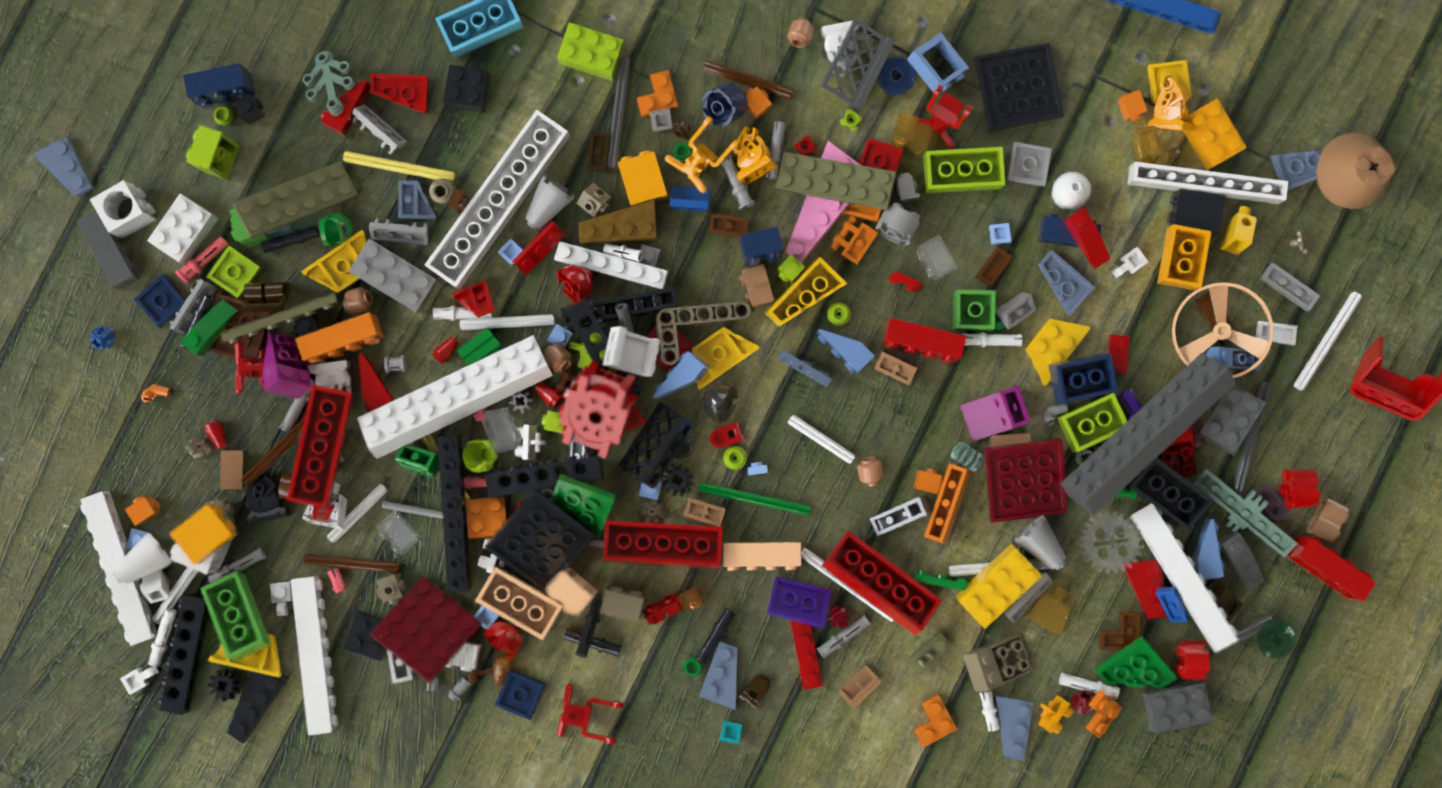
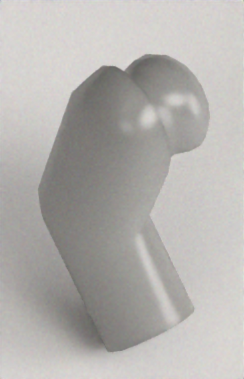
(1052, 412)

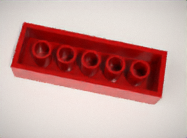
(320, 447)
(662, 544)
(881, 583)

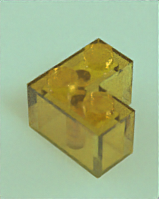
(910, 133)

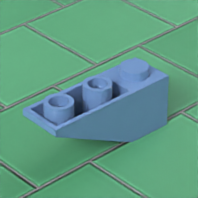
(850, 350)
(1232, 358)
(687, 372)
(1207, 552)

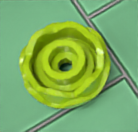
(843, 318)
(739, 453)

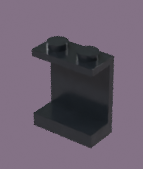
(1196, 210)

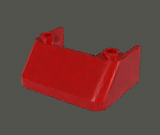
(1392, 391)

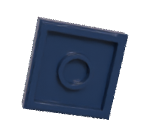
(160, 301)
(520, 694)

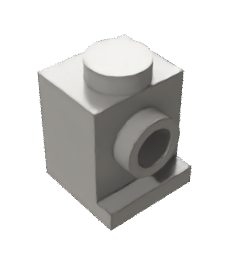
(906, 188)

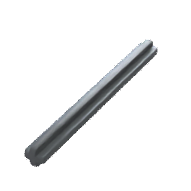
(618, 112)
(1249, 443)

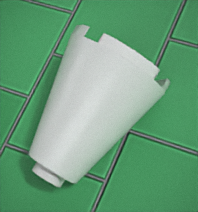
(141, 561)

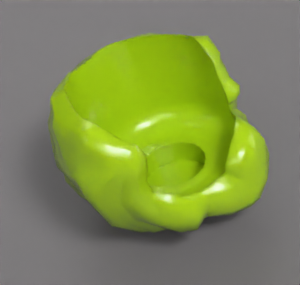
(479, 455)

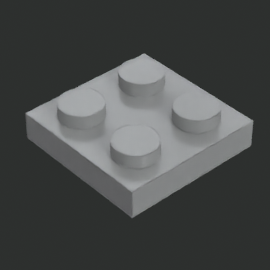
(1029, 164)

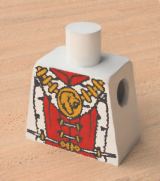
(332, 517)

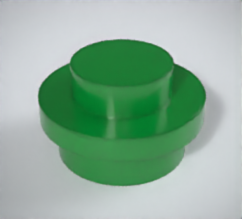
(682, 152)
(692, 667)

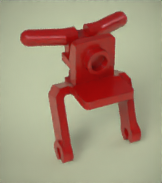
(945, 115)
(247, 367)
(580, 715)

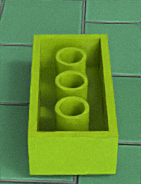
(964, 170)

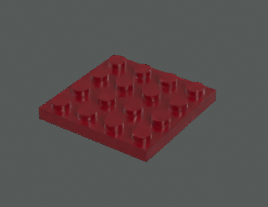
(1025, 480)
(426, 629)

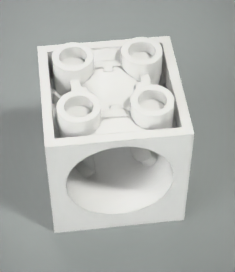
(109, 201)
(210, 565)

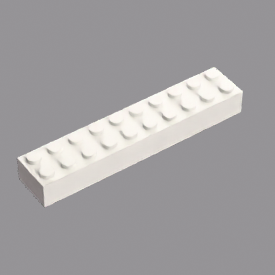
(497, 199)
(454, 397)

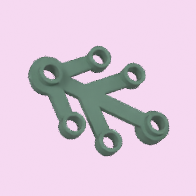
(324, 62)

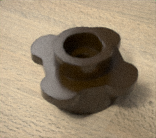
(681, 129)

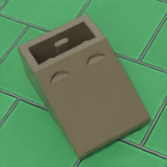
(997, 663)

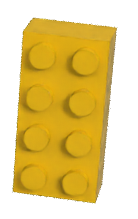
(998, 586)

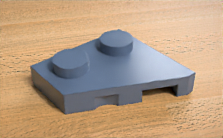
(413, 202)

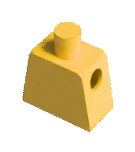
(1239, 231)

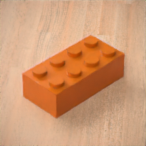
(340, 338)

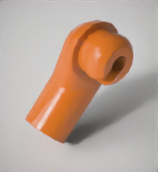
(154, 391)

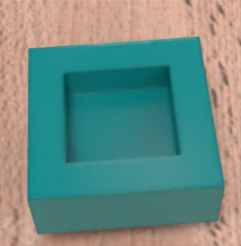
(731, 731)

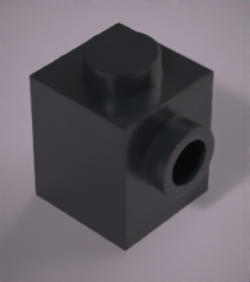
(250, 109)
(306, 325)

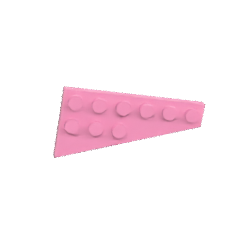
(817, 214)

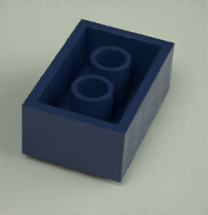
(219, 85)
(761, 247)
(1083, 378)

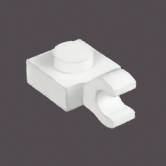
(1131, 261)
(281, 594)
(137, 679)

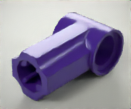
(1129, 403)

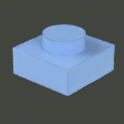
(1000, 233)
(510, 251)
(560, 336)
(757, 468)
(648, 492)
(135, 536)
(486, 617)

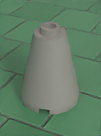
(547, 202)
(1041, 543)

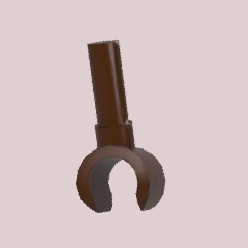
(474, 675)

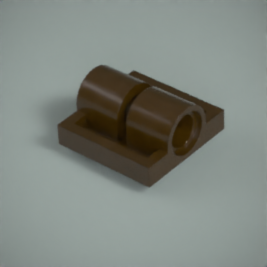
(265, 296)
(1224, 599)

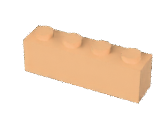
(762, 554)

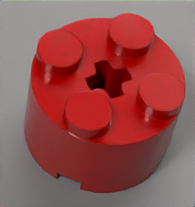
(1299, 488)
(1192, 660)

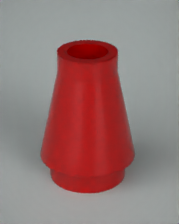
(445, 350)
(549, 395)
(216, 433)

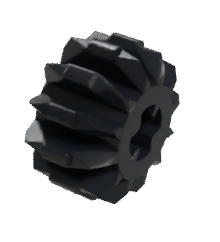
(674, 485)
(218, 681)

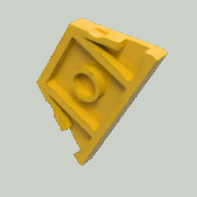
(334, 267)
(1053, 345)
(721, 353)
(263, 661)

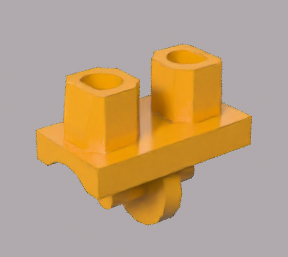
(1053, 713)

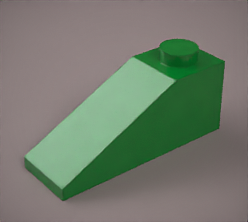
(209, 328)

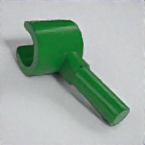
(999, 325)

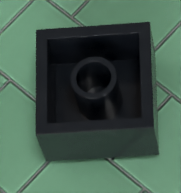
(466, 88)

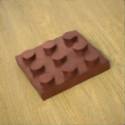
(251, 344)

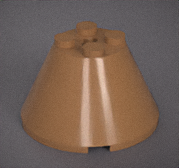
(1354, 170)

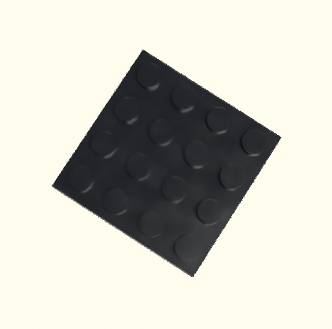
(1018, 87)
(540, 540)

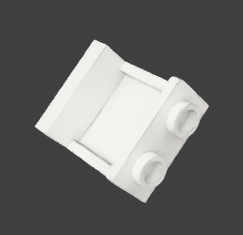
(631, 352)

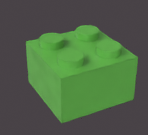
(973, 310)

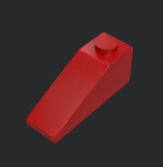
(350, 100)
(1087, 237)
(373, 388)

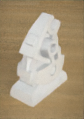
(833, 37)
(332, 375)

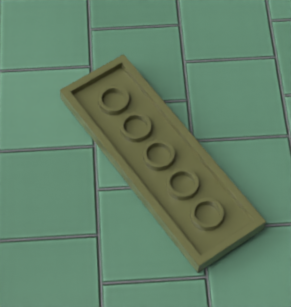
(835, 181)
(295, 200)
(272, 320)

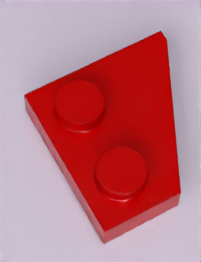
(476, 298)

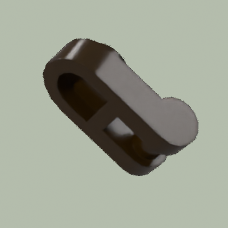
(760, 684)

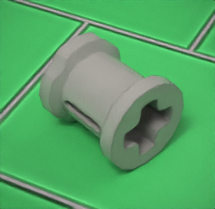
(395, 364)

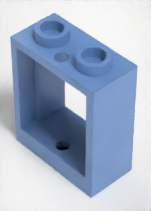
(926, 71)

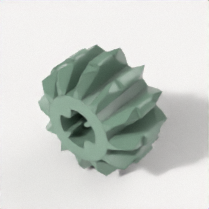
(967, 456)

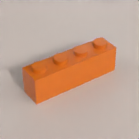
(948, 503)

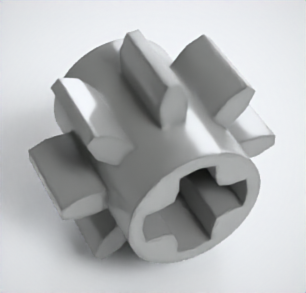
(526, 400)

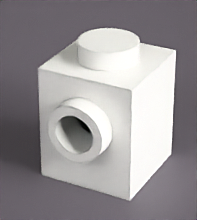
(155, 586)

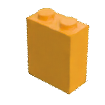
(642, 178)
(204, 533)

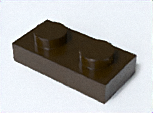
(598, 151)

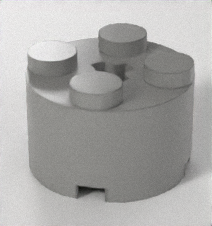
(898, 224)

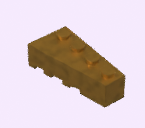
(622, 226)

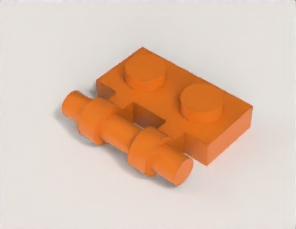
(858, 244)

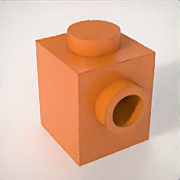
(757, 102)
(1132, 106)
(928, 481)
(143, 510)

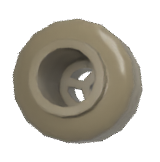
(436, 191)

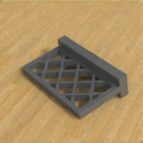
(871, 71)

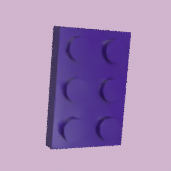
(799, 602)

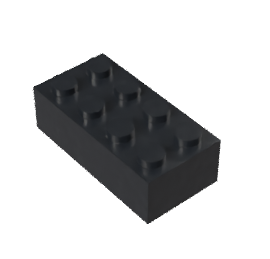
(1171, 493)

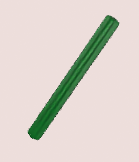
(754, 499)

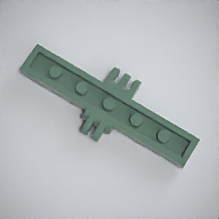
(1245, 512)

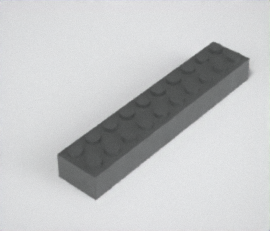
(1148, 433)

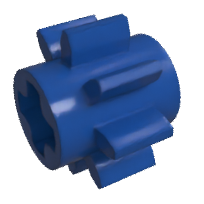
(102, 337)

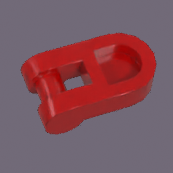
(911, 284)
(719, 437)

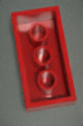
(923, 340)
(1331, 569)

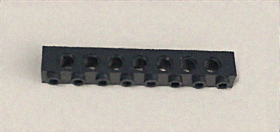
(454, 513)

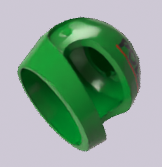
(335, 229)

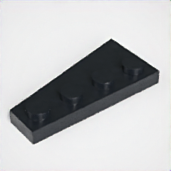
(253, 703)

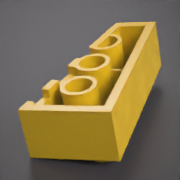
(809, 288)

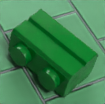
(480, 347)
(418, 460)

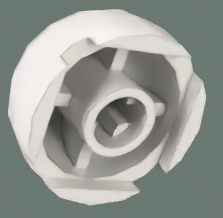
(1071, 190)

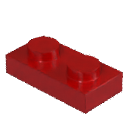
(1118, 347)

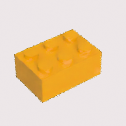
(1213, 135)
(1184, 257)

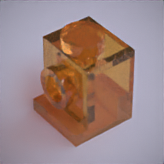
(690, 599)

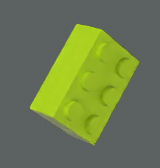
(590, 51)
(212, 152)
(1092, 422)

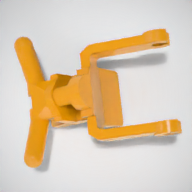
(700, 158)

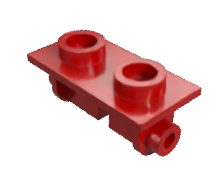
(654, 612)

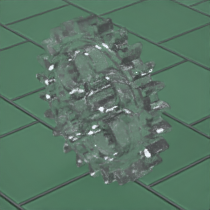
(1113, 559)

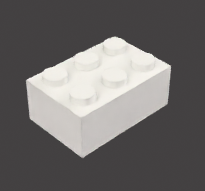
(182, 229)

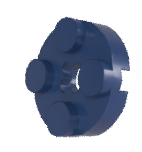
(889, 84)

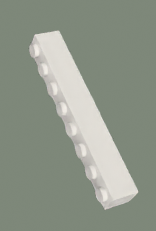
(1208, 182)
(111, 546)
(1183, 577)
(314, 655)

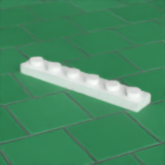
(611, 265)

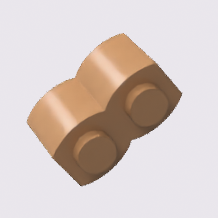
(757, 286)
(1328, 520)

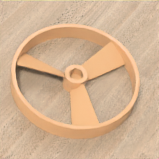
(1222, 330)

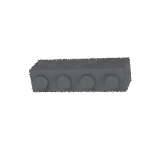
(108, 251)

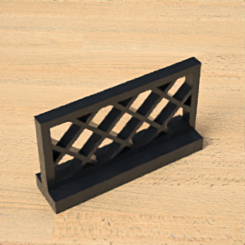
(666, 450)

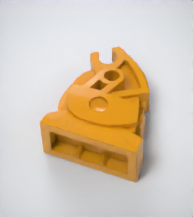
(1171, 108)
(752, 158)

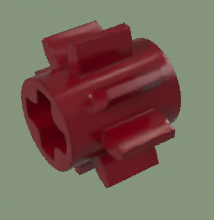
(838, 617)
(1081, 701)

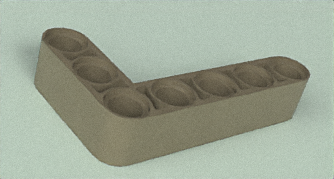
(693, 312)

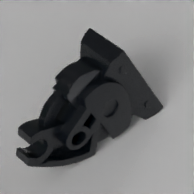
(265, 501)

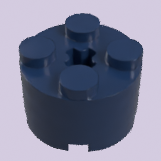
(724, 104)

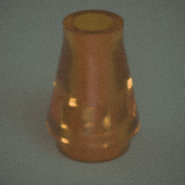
(501, 667)

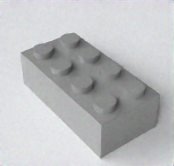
(393, 275)

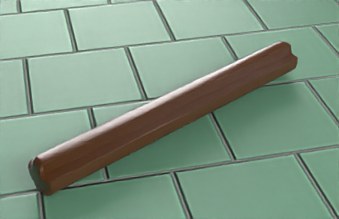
(747, 79)
(263, 464)
(352, 563)

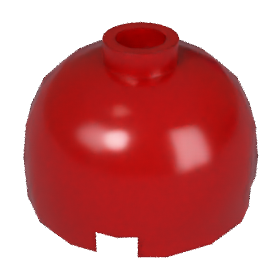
(576, 281)
(504, 637)

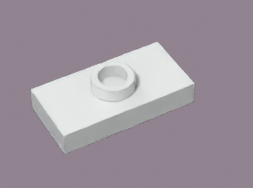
(1282, 333)

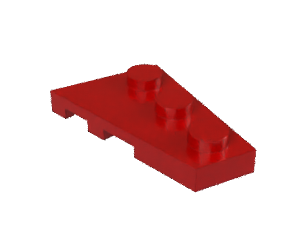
(404, 90)
(1145, 579)

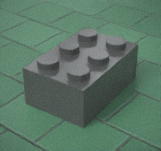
(1232, 419)
(1177, 706)

